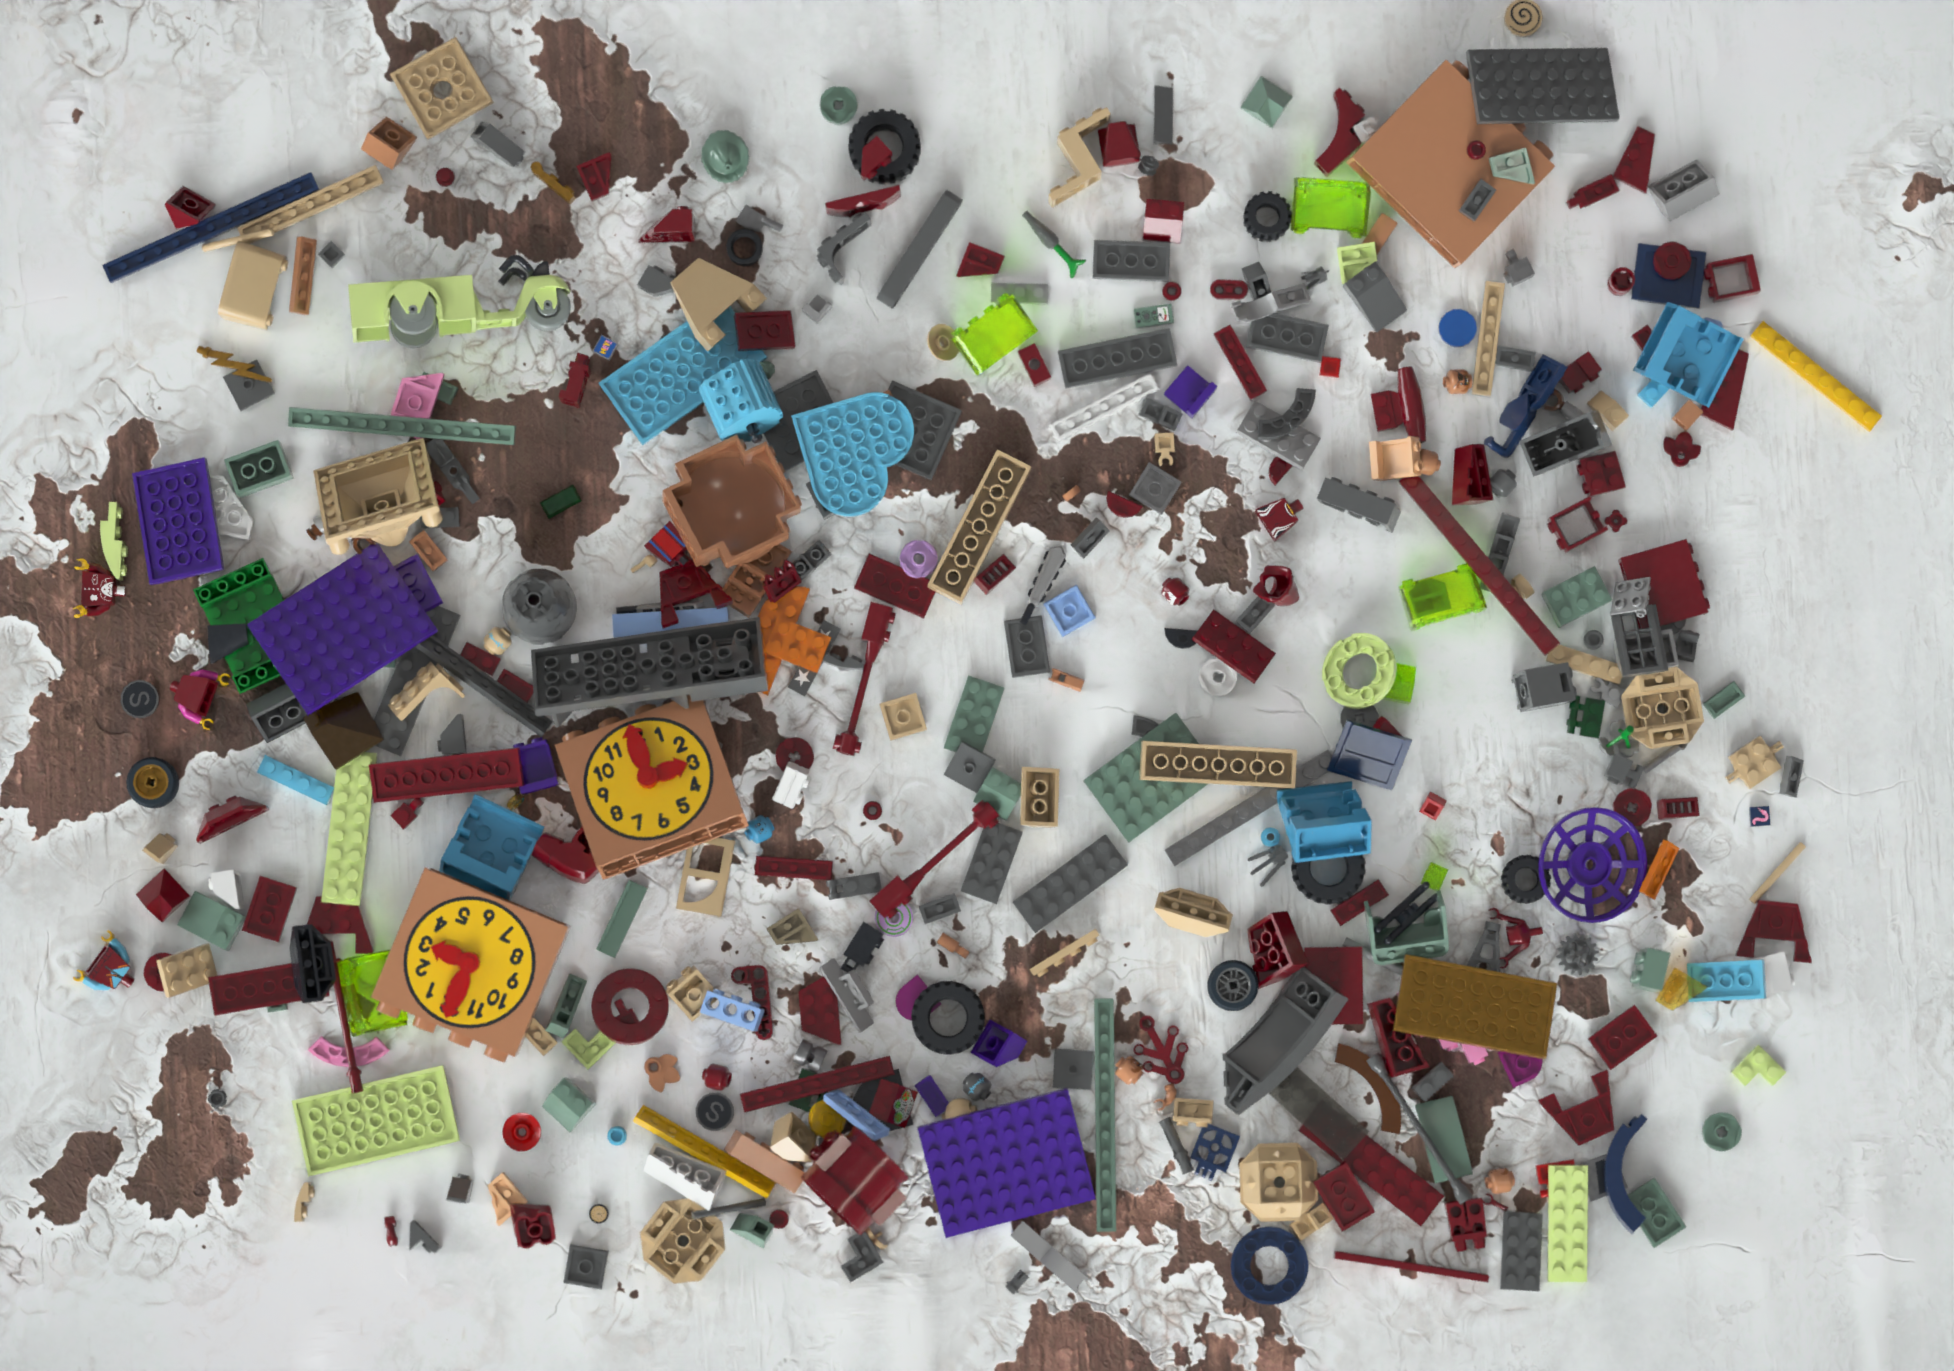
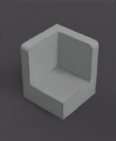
(817, 309)

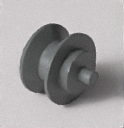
(1148, 165)

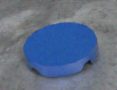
(1457, 328)

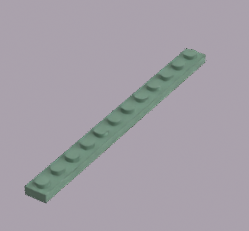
(402, 426)
(1105, 1115)

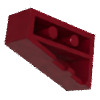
(1471, 476)

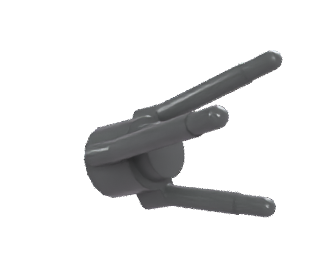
(1276, 855)

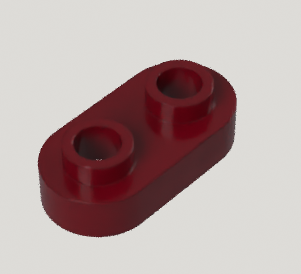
(1229, 289)

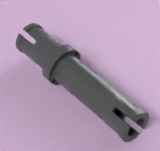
(1174, 1141)

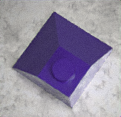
(998, 1045)

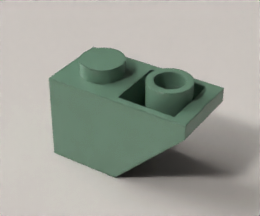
(753, 1229)

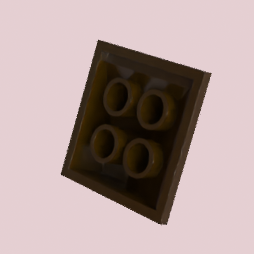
(344, 729)

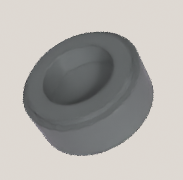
(1593, 639)

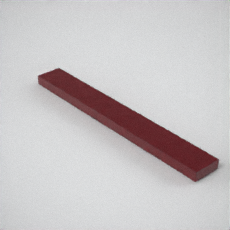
(817, 1084)
(1411, 1266)

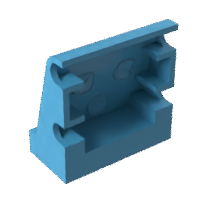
(1688, 354)
(1325, 821)
(491, 848)

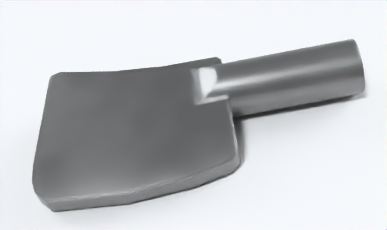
(755, 221)

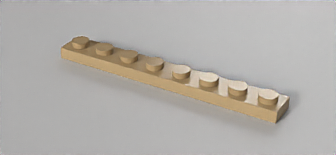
(315, 202)

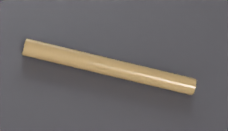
(243, 238)
(1777, 873)

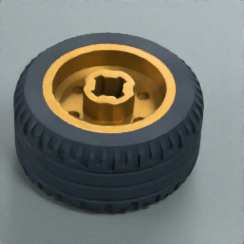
(164, 787)

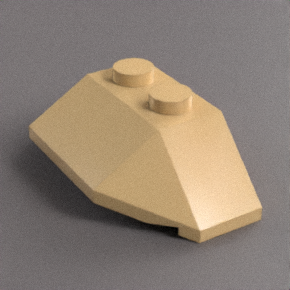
(1193, 912)

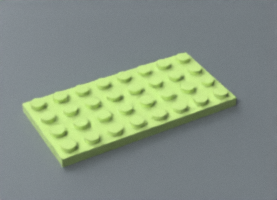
(376, 1124)

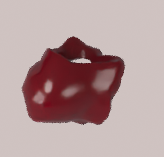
(1284, 588)

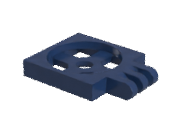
(1208, 1165)

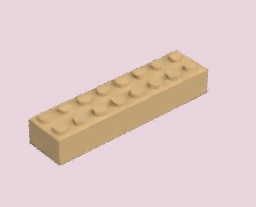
(979, 527)
(1218, 764)

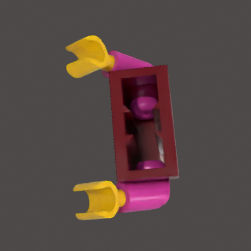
(196, 693)

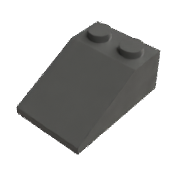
(1375, 297)

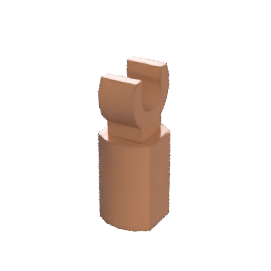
(952, 945)

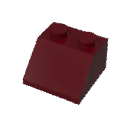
(1163, 221)

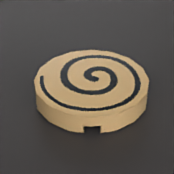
(1523, 17)

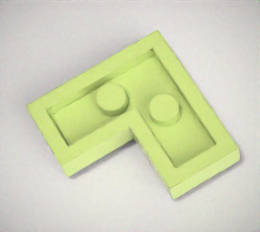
(587, 1052)
(1758, 1062)

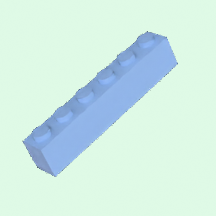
(648, 622)

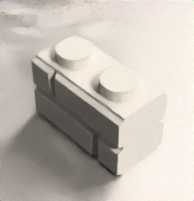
(791, 785)

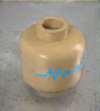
(497, 640)

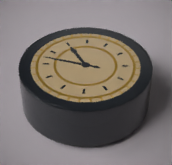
(599, 1213)

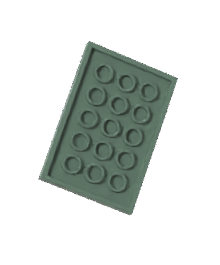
(1141, 803)

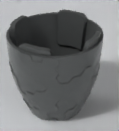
(548, 618)

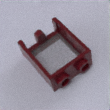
(1576, 525)

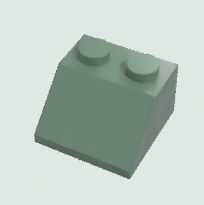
(1000, 792)

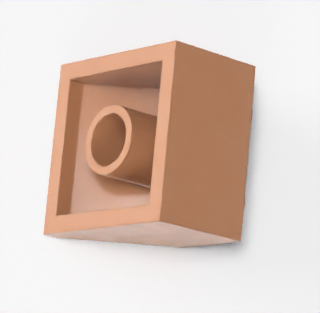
(388, 142)

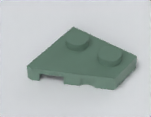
(1513, 166)

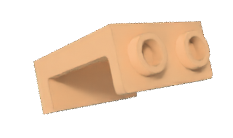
(1395, 459)

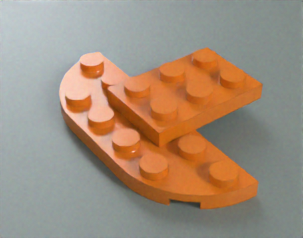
(787, 639)

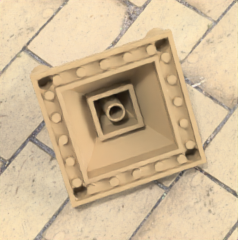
(377, 496)

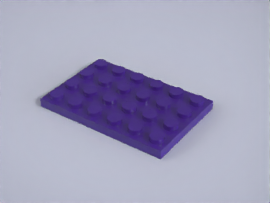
(178, 521)

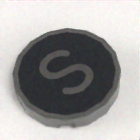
(140, 699)
(714, 1111)

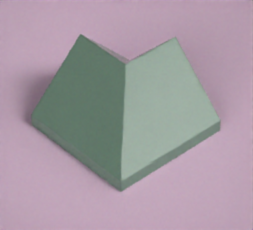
(1266, 102)

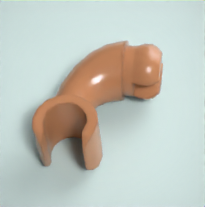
(1170, 1096)

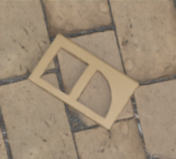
(715, 901)

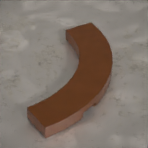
(1388, 1104)

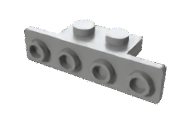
(850, 993)

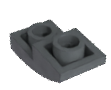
(811, 559)
(850, 663)

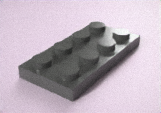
(1131, 260)
(1288, 336)
(991, 862)
(1521, 1251)

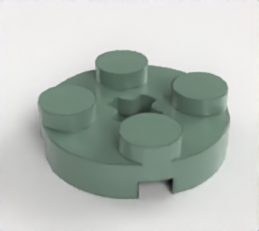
(838, 94)
(1712, 1138)

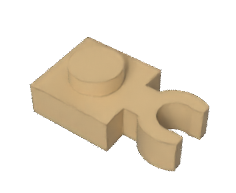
(1164, 444)

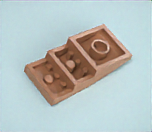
(747, 579)

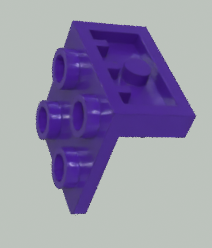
(1190, 391)

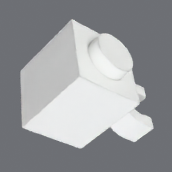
(1366, 129)

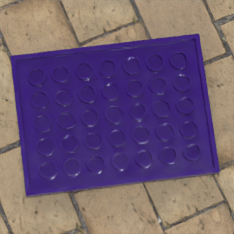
(342, 628)
(1006, 1162)

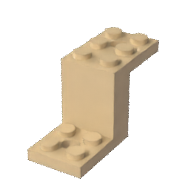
(1078, 156)

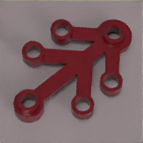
(1162, 1053)

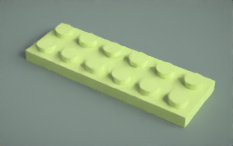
(1567, 1223)

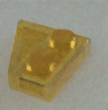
(1679, 990)

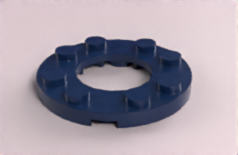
(1295, 1275)

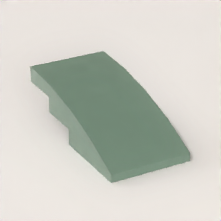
(1444, 1128)

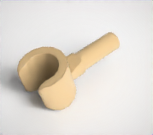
(650, 560)

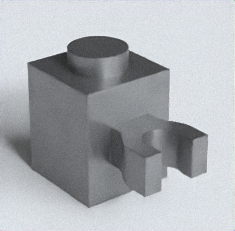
(1518, 270)

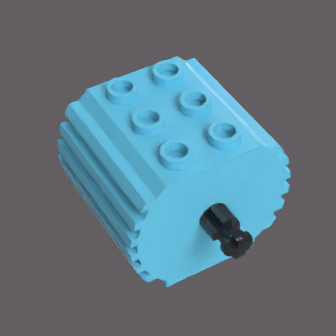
(741, 401)

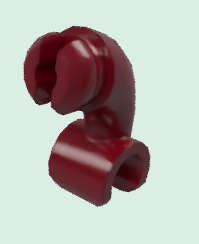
(391, 1236)

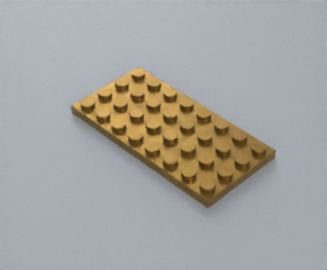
(1475, 1006)

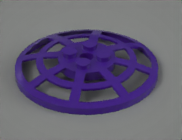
(1601, 865)

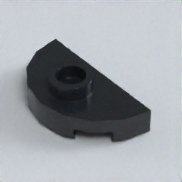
(1180, 638)

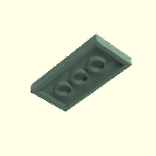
(974, 714)

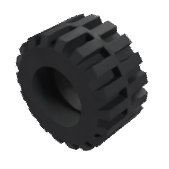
(1267, 232)
(1513, 890)

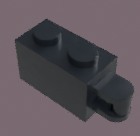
(862, 946)

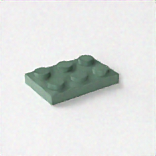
(1661, 1217)

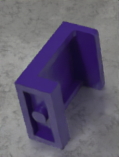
(537, 766)

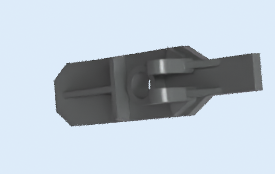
(446, 460)

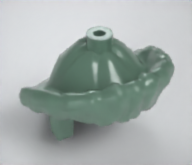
(725, 156)

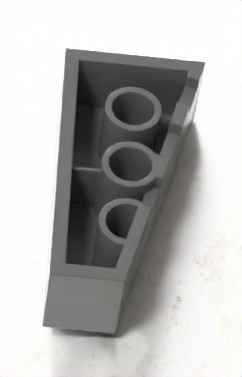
(1359, 503)

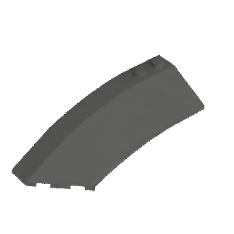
(1280, 1039)

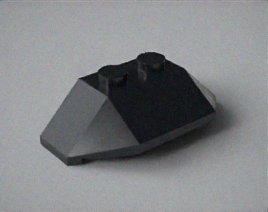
(311, 963)

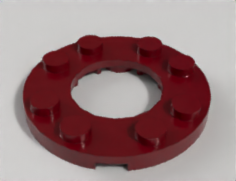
(630, 1033)

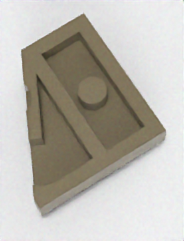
(792, 929)

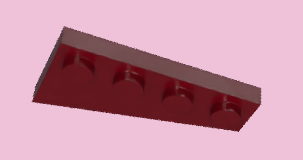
(1726, 401)

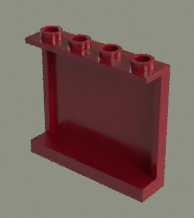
(1673, 581)

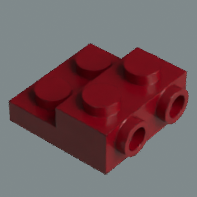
(1600, 474)

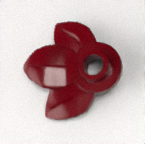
(1681, 446)

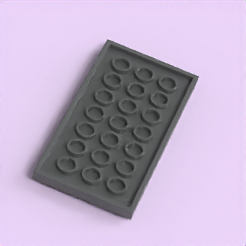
(1542, 85)

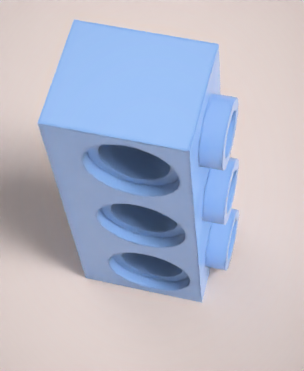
(722, 1011)

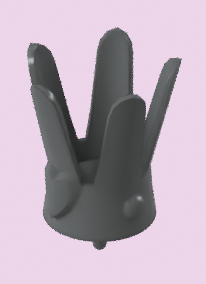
(1316, 276)

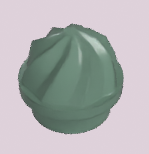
(768, 368)

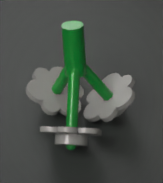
(1619, 732)

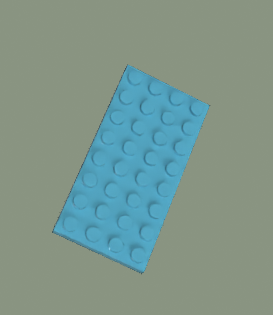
(666, 377)

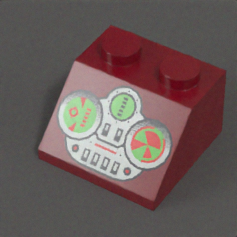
(893, 1103)

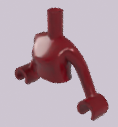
(1517, 934)

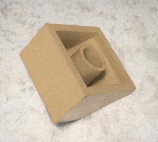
(792, 1138)

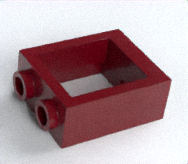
(1751, 274)

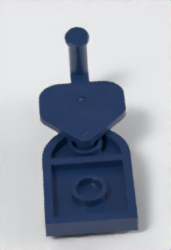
(1522, 410)

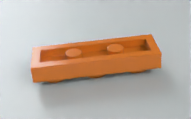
(1659, 869)

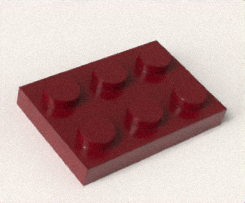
(764, 330)
(269, 909)
(1622, 1037)
(1343, 1196)

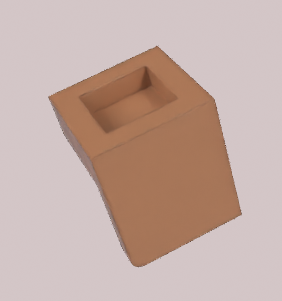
(1687, 415)

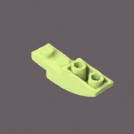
(114, 549)

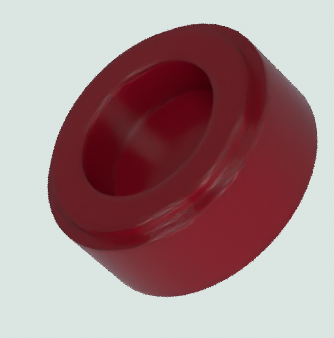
(779, 1219)

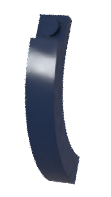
(1613, 1181)

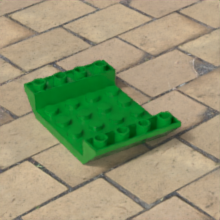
(239, 600)

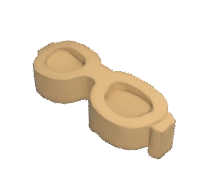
(874, 1238)

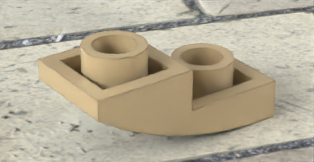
(305, 1195)

